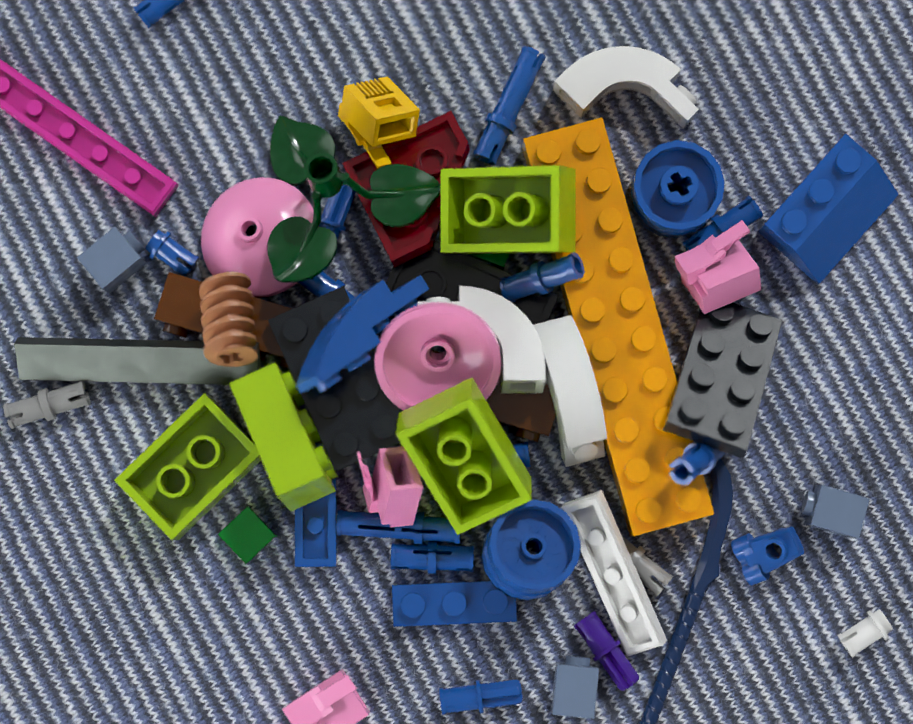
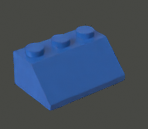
(830, 209)

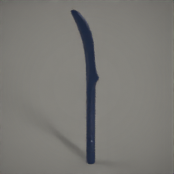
(705, 574)

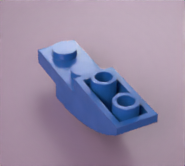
(354, 332)

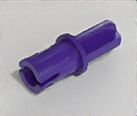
(607, 651)

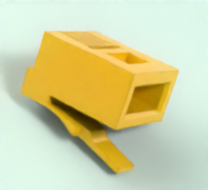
(378, 115)

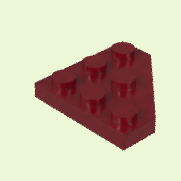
(436, 147)

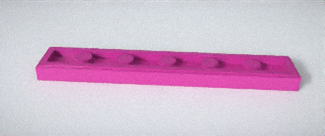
(83, 141)

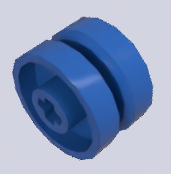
(679, 165)
(537, 526)

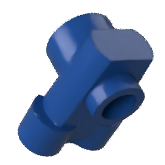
(760, 557)

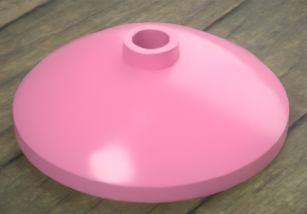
(249, 203)
(414, 373)

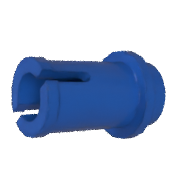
(170, 251)

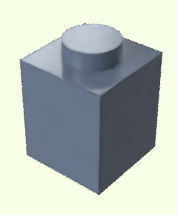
(113, 259)
(835, 511)
(575, 687)

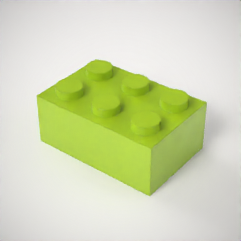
(508, 210)
(284, 436)
(464, 456)
(190, 467)

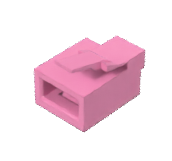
(719, 270)
(393, 487)
(328, 703)

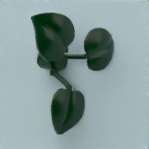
(307, 152)

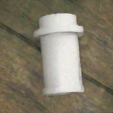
(865, 632)

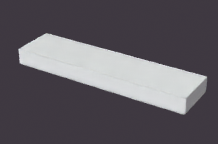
(615, 574)

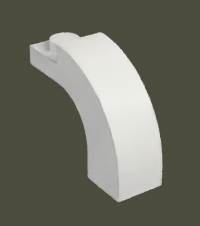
(625, 69)
(519, 342)
(572, 391)

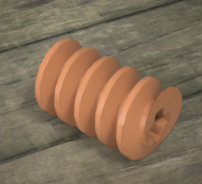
(228, 320)

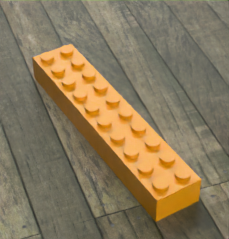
(621, 334)

